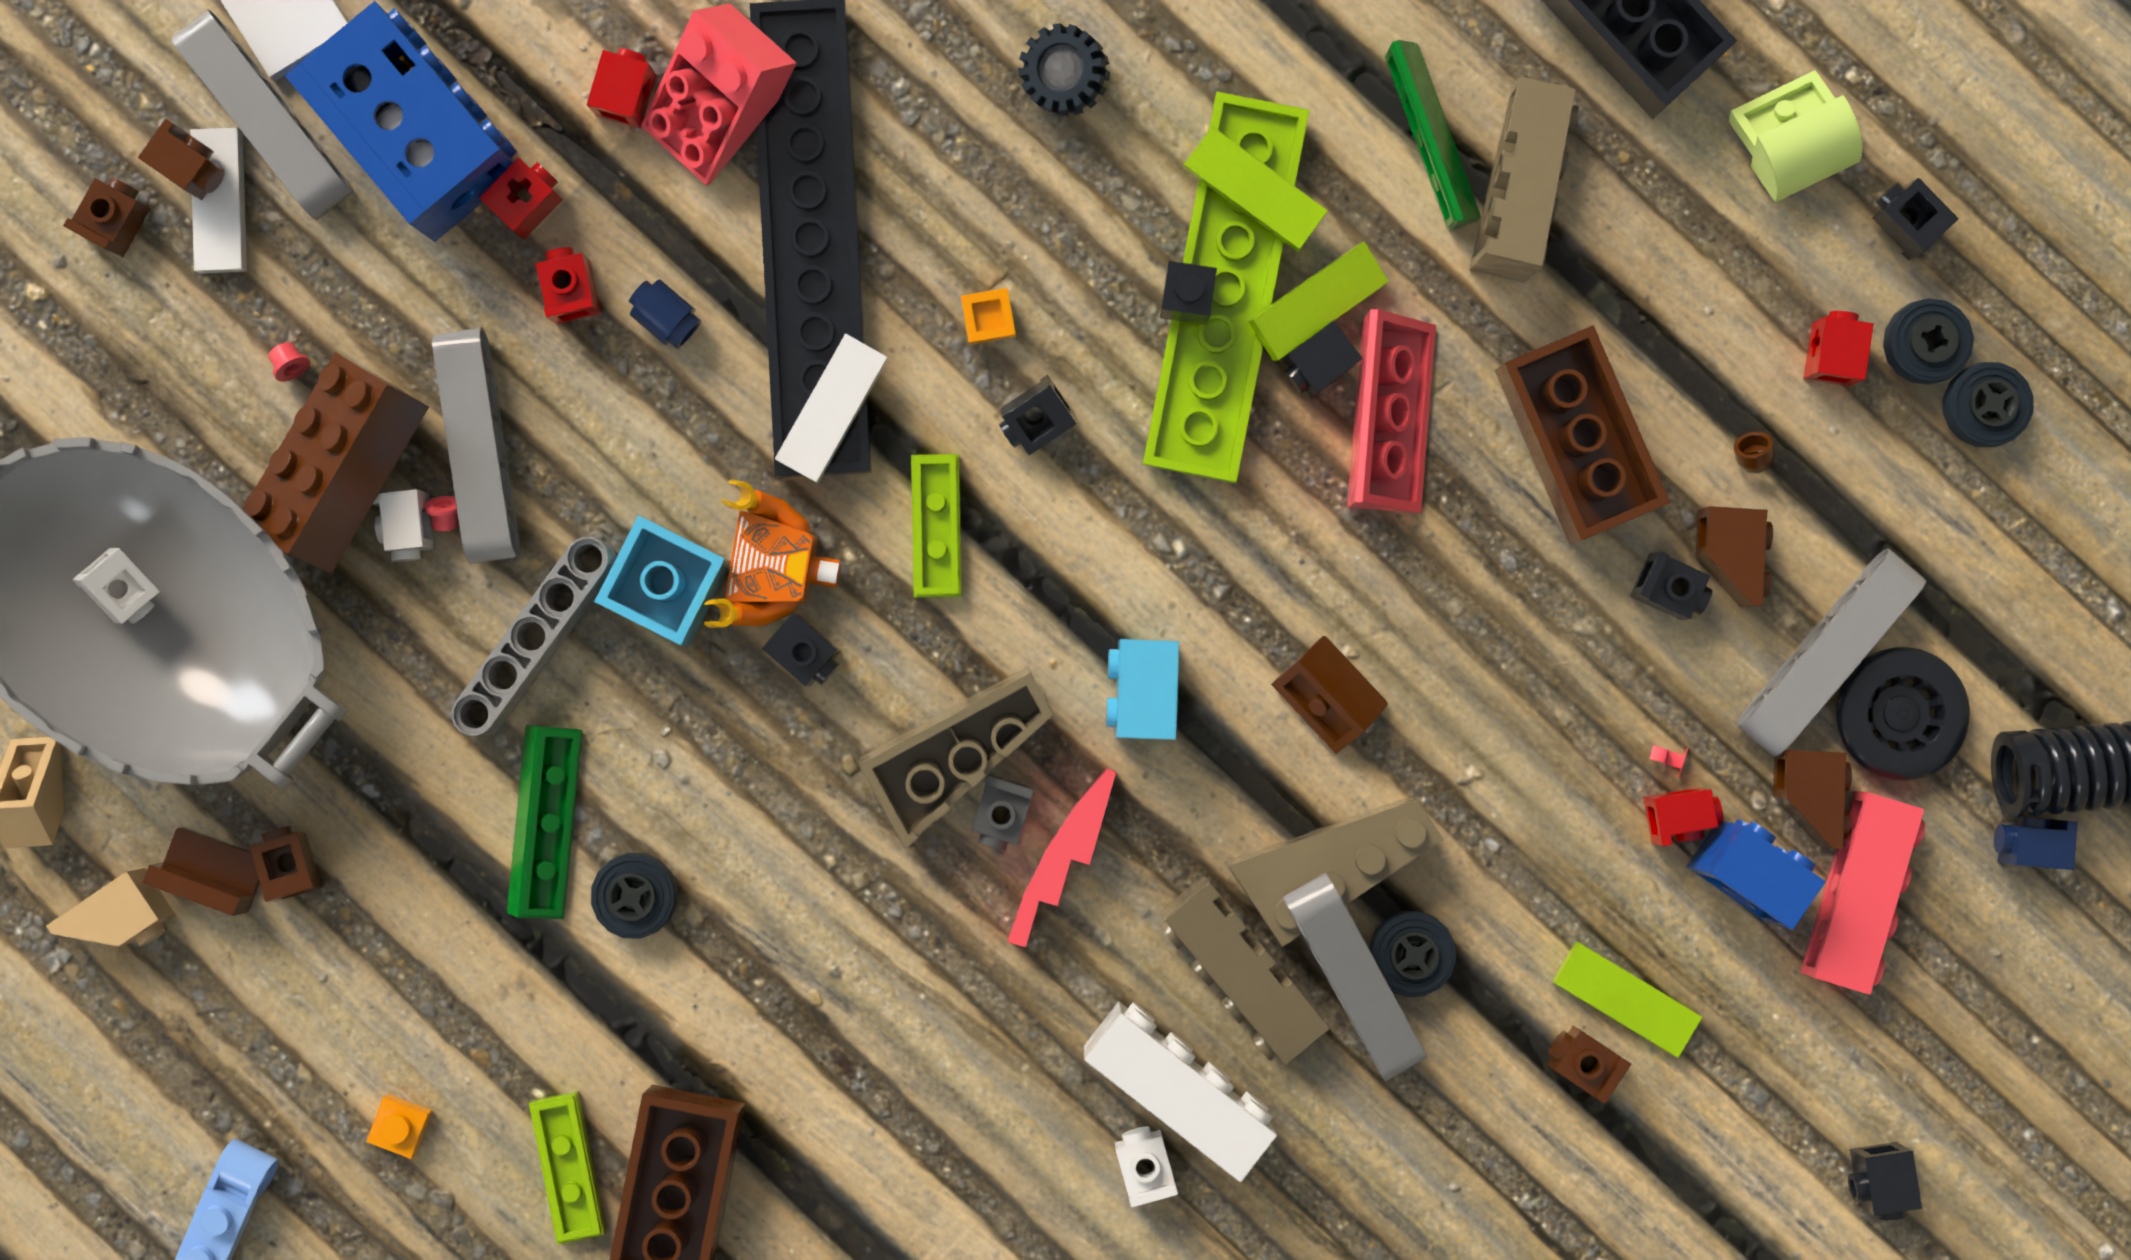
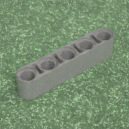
(262, 114)
(476, 445)
(513, 646)
(1831, 652)
(1354, 976)

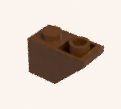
(1733, 551)
(1813, 793)

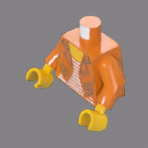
(770, 562)

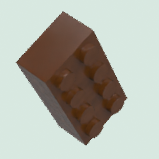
(1581, 435)
(333, 462)
(677, 1176)

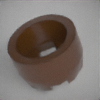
(1754, 452)

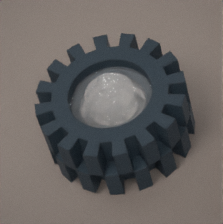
(1064, 69)

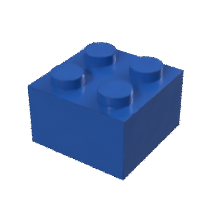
(1756, 873)

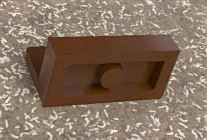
(1330, 694)
(206, 872)

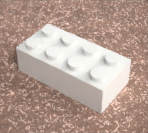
(1180, 1091)

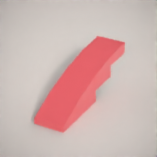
(1072, 841)

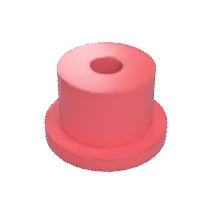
(288, 362)
(442, 513)

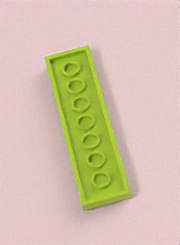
(1214, 367)

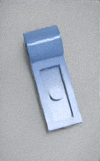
(227, 1202)

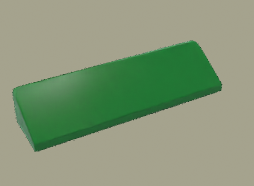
(1432, 134)
(544, 822)

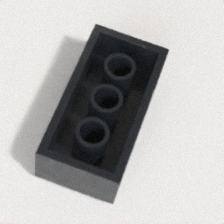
(1647, 44)

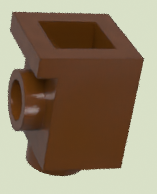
(182, 160)
(119, 226)
(274, 880)
(1603, 1075)

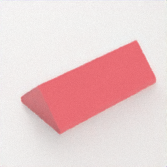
(1391, 413)

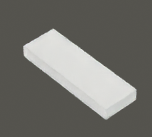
(220, 216)
(831, 408)

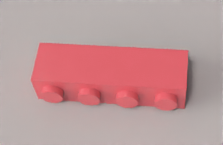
(1863, 892)

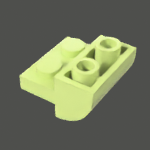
(1798, 135)

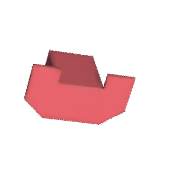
(1668, 757)

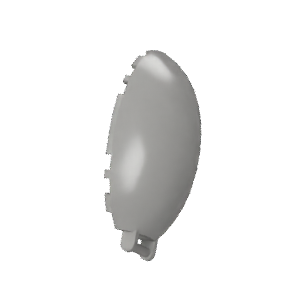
(200, 678)

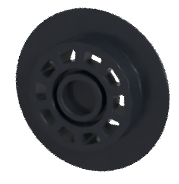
(1903, 713)

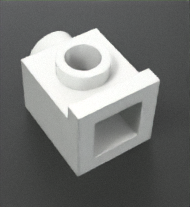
(403, 524)
(117, 566)
(1152, 1186)

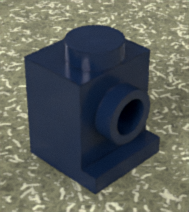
(2037, 843)

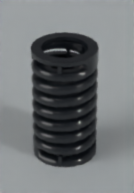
(2050, 755)

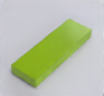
(1255, 189)
(1318, 301)
(936, 526)
(1627, 999)
(567, 1167)

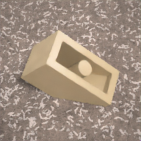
(31, 792)
(117, 913)

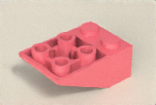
(716, 89)

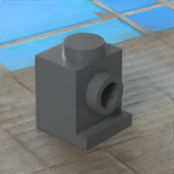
(1002, 793)

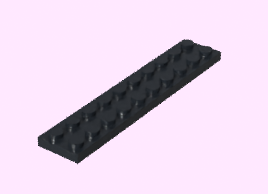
(810, 218)

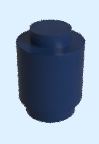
(664, 313)

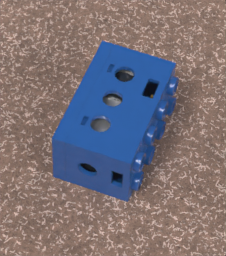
(404, 119)

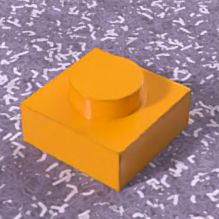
(988, 316)
(399, 1126)

